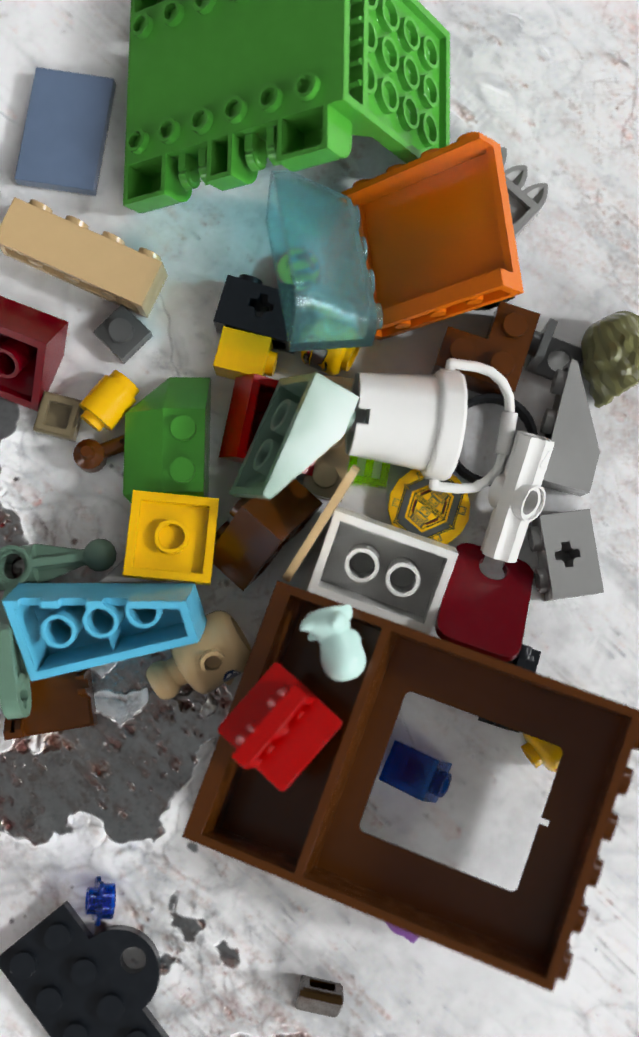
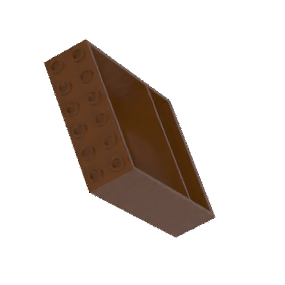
(314, 825)

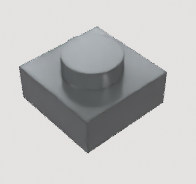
(123, 333)

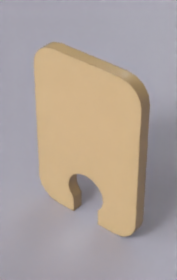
(321, 522)

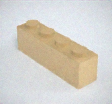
(81, 256)

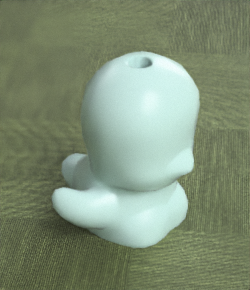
(340, 646)

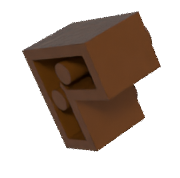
(503, 347)
(260, 532)

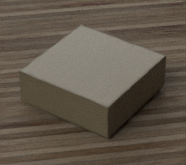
(58, 416)

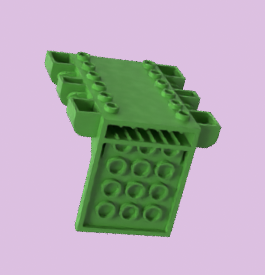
(279, 81)

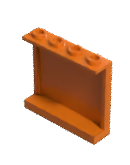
(439, 234)

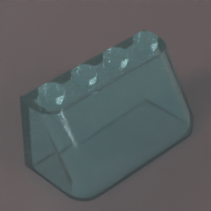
(320, 265)

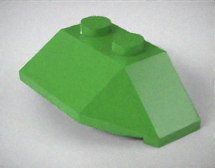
(169, 439)

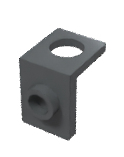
(544, 344)

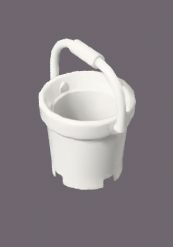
(423, 422)

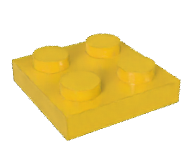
(171, 537)

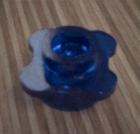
(100, 901)

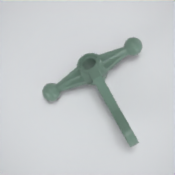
(41, 566)

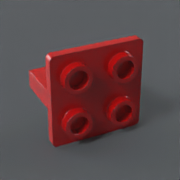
(279, 727)

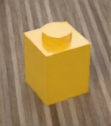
(244, 354)

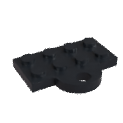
(80, 979)

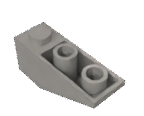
(572, 430)

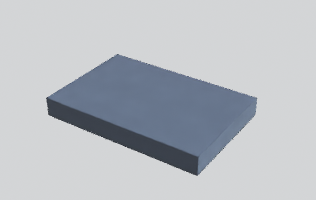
(65, 131)

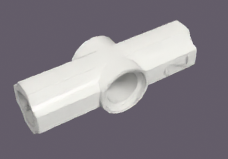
(517, 496)

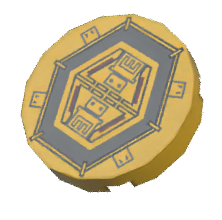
(428, 512)

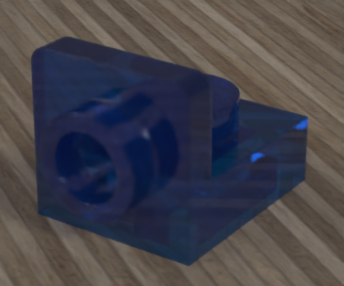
(416, 772)

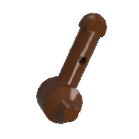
(93, 456)

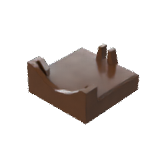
(57, 705)

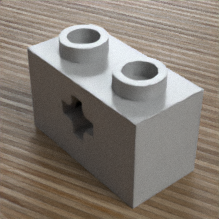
(573, 534)

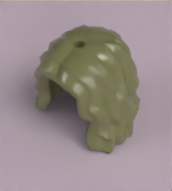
(611, 356)

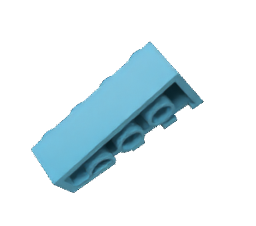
(100, 623)

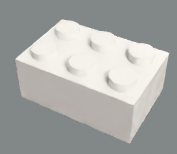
(383, 570)

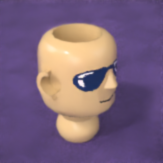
(205, 664)

